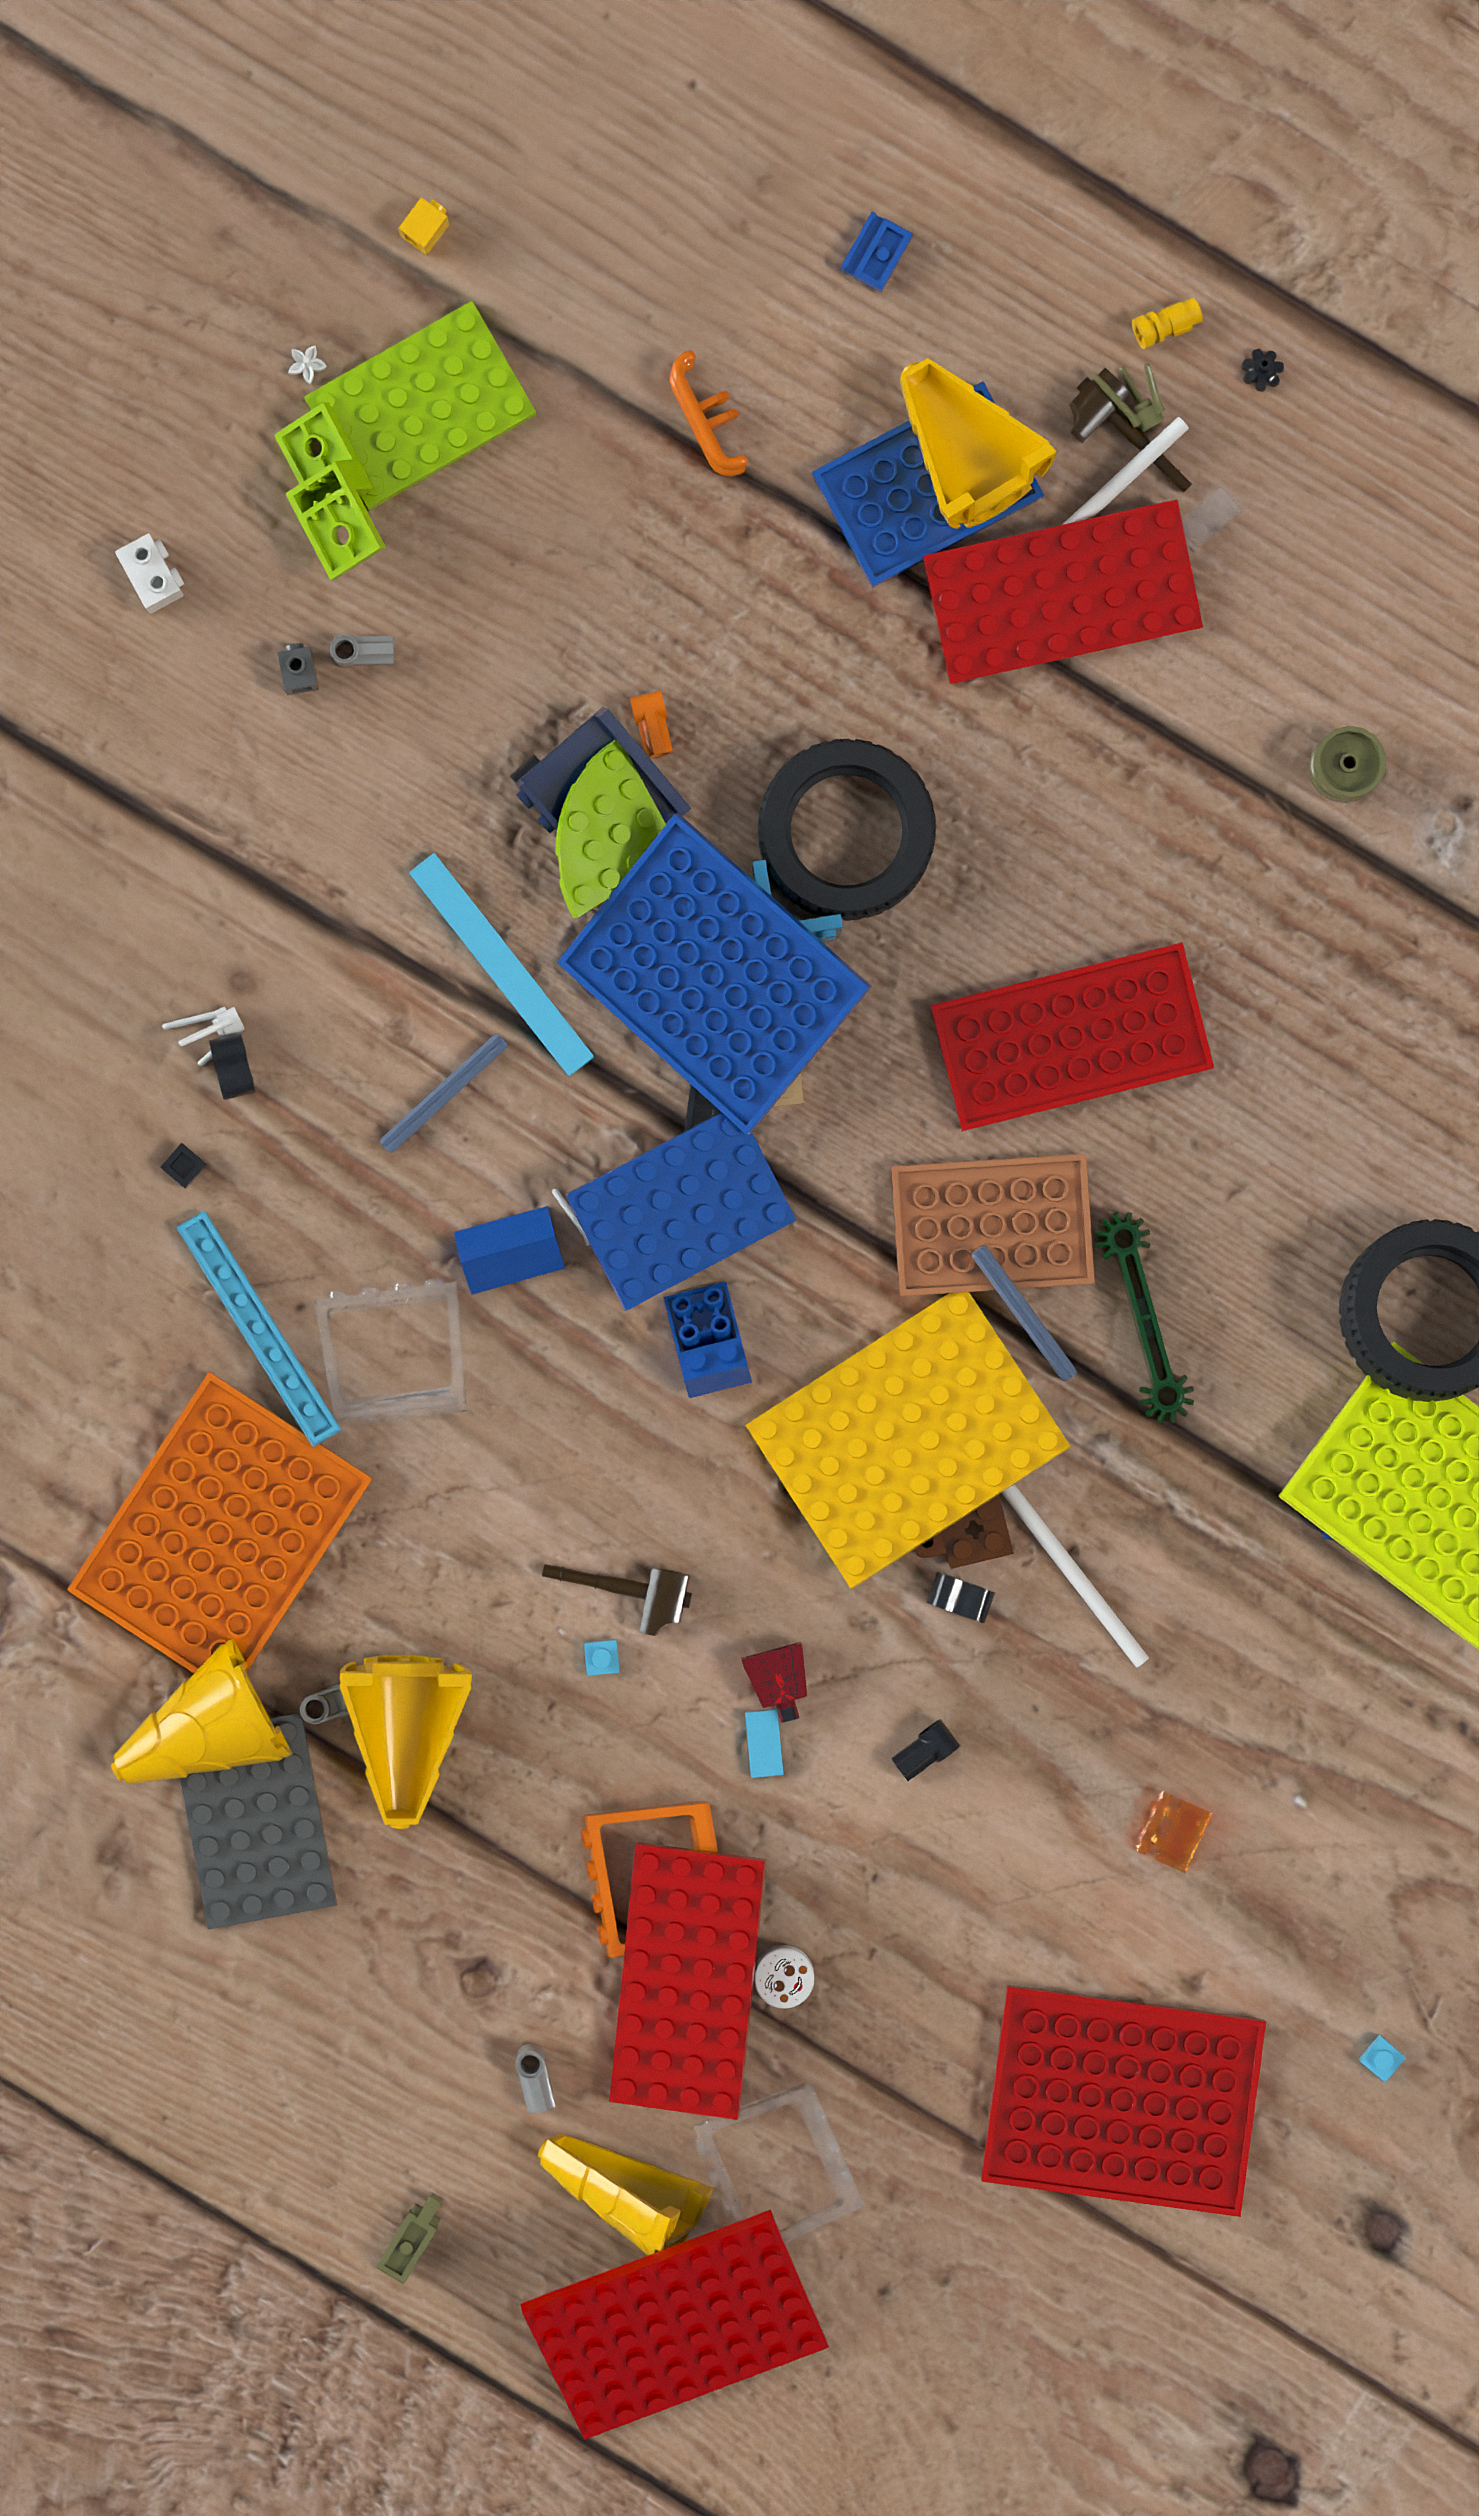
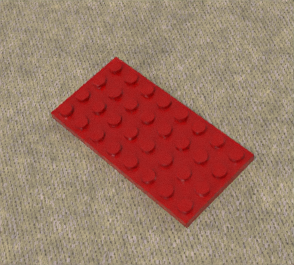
(1063, 591)
(1072, 1036)
(687, 1980)

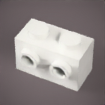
(149, 572)

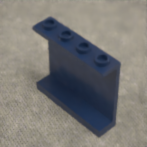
(553, 776)

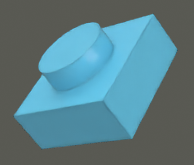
(601, 1657)
(1382, 2058)

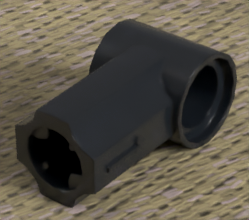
(932, 1745)

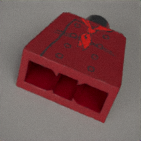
(778, 1678)

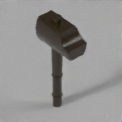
(1094, 406)
(664, 1594)

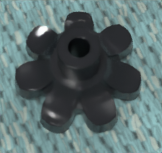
(1262, 369)

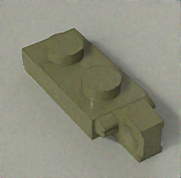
(411, 2240)

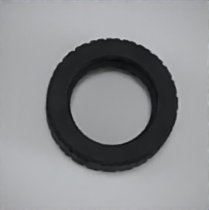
(856, 759)
(1360, 1317)

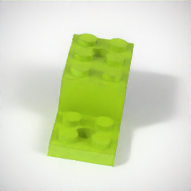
(329, 491)

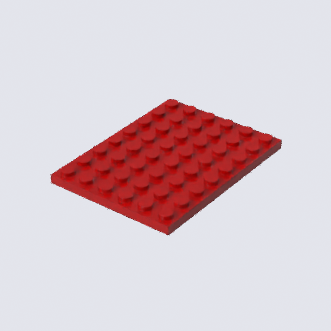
(1123, 2100)
(675, 2324)

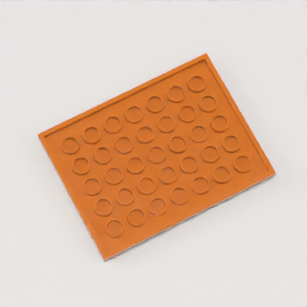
(219, 1529)

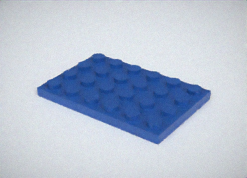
(890, 505)
(679, 1209)

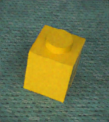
(424, 225)

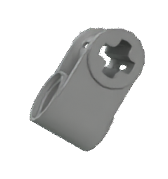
(333, 1705)

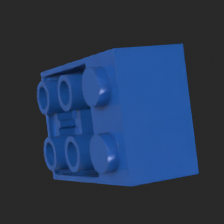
(707, 1339)

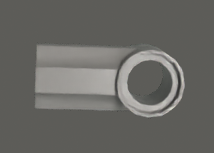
(367, 650)
(535, 2080)

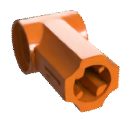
(651, 718)

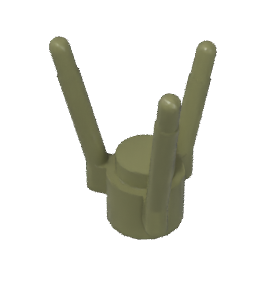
(1146, 413)

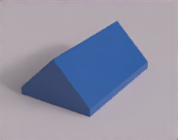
(509, 1250)

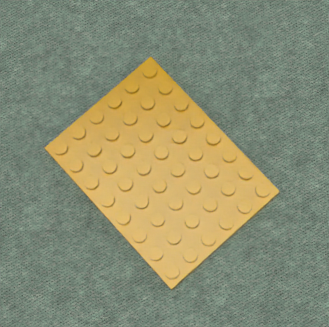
(907, 1436)

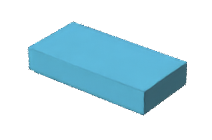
(764, 1743)

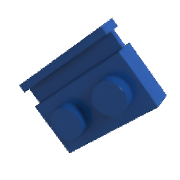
(876, 252)

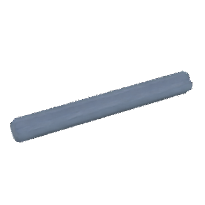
(443, 1093)
(1024, 1313)

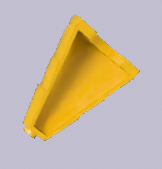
(970, 445)
(203, 1726)
(403, 1726)
(636, 2198)

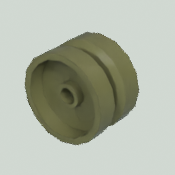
(1353, 746)

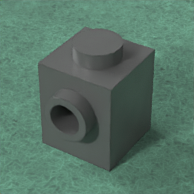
(298, 669)

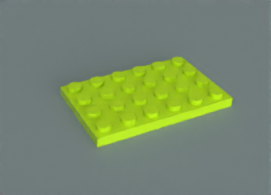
(426, 402)

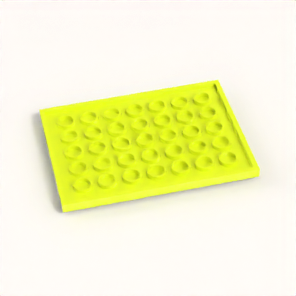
(1402, 1496)

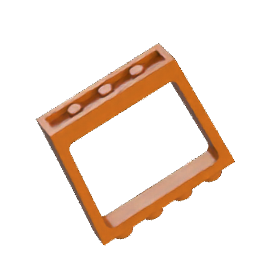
(703, 1839)

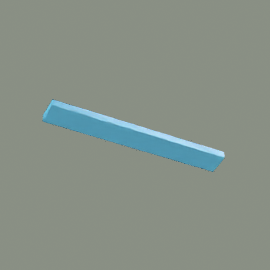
(501, 964)
(258, 1329)

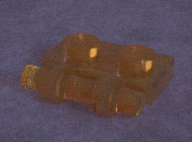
(1182, 1835)

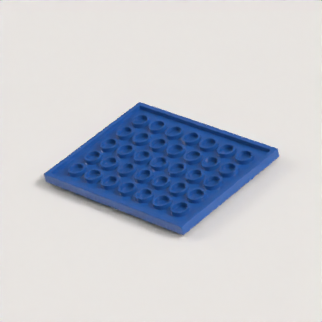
(713, 974)

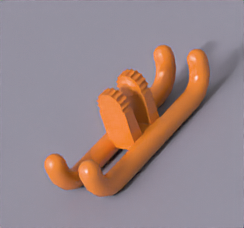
(701, 426)

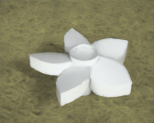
(306, 363)

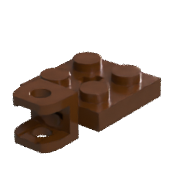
(962, 1548)

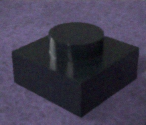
(183, 1165)

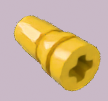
(1169, 321)

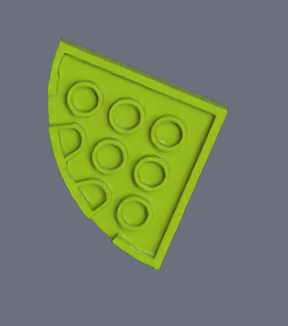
(603, 828)

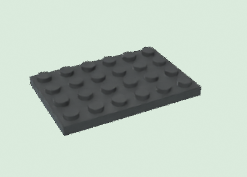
(260, 1836)

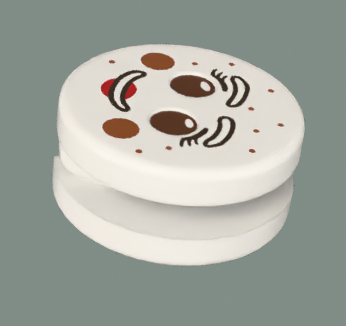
(784, 1976)

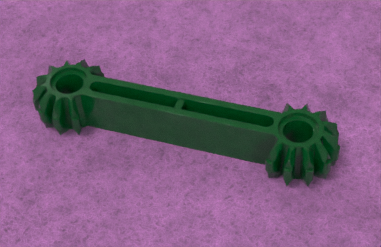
(1144, 1317)

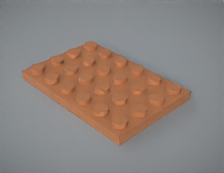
(1023, 1209)

